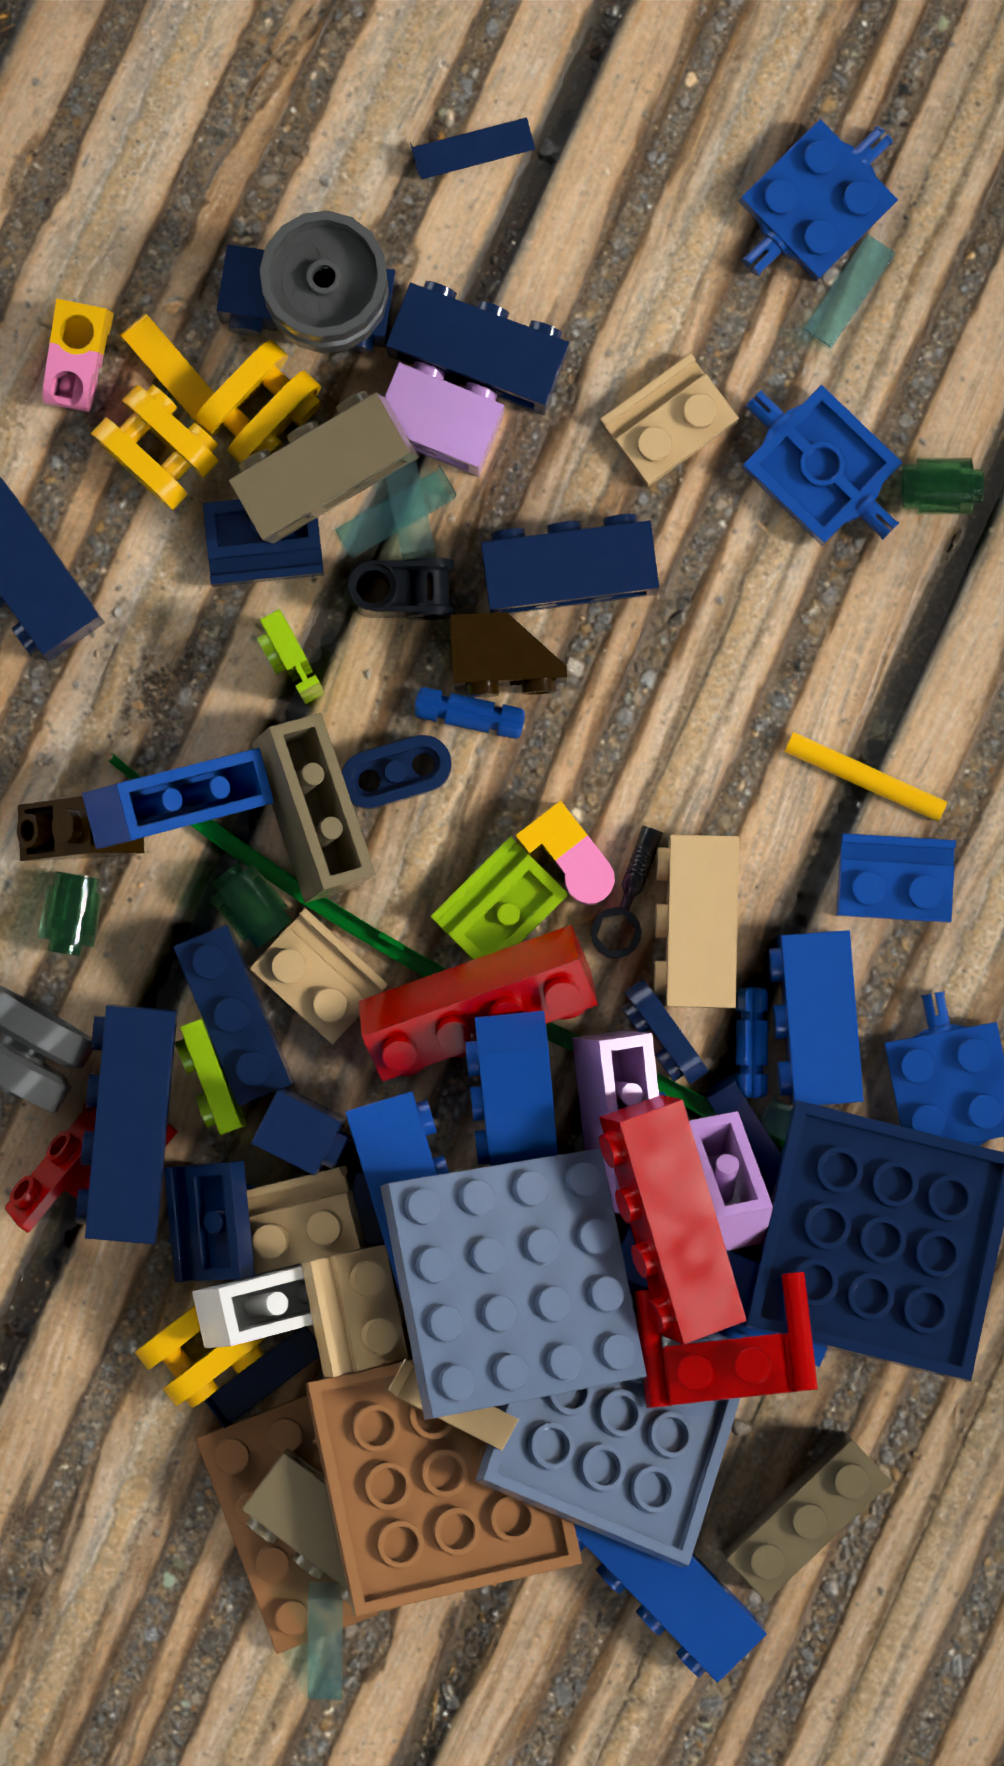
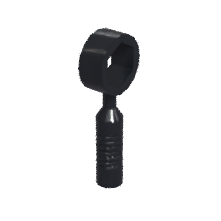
(632, 885)

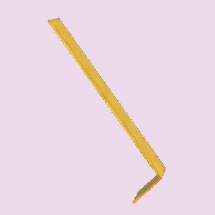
(167, 364)

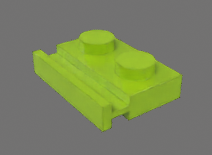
(286, 654)
(499, 902)
(217, 1101)

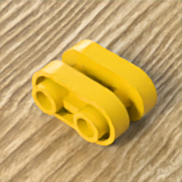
(292, 402)
(153, 412)
(193, 1380)

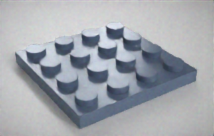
(512, 1282)
(616, 1463)

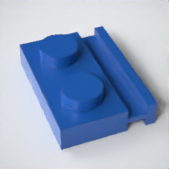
(896, 878)

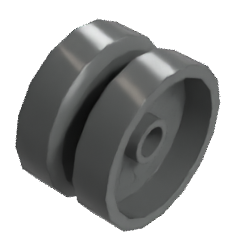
(311, 251)
(26, 1041)

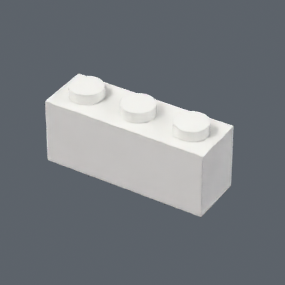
(253, 1307)

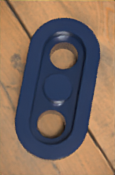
(396, 774)
(648, 1014)

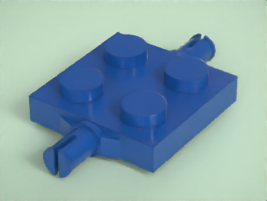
(817, 200)
(821, 465)
(949, 1078)

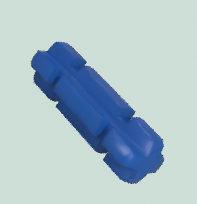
(469, 712)
(752, 1041)

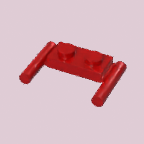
(730, 1366)

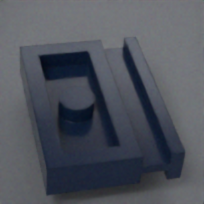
(242, 557)
(209, 1221)

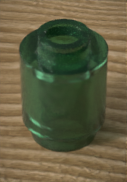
(941, 486)
(250, 904)
(70, 913)

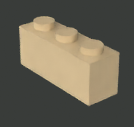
(698, 921)

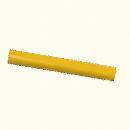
(865, 776)

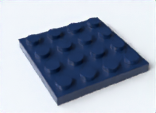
(890, 1239)

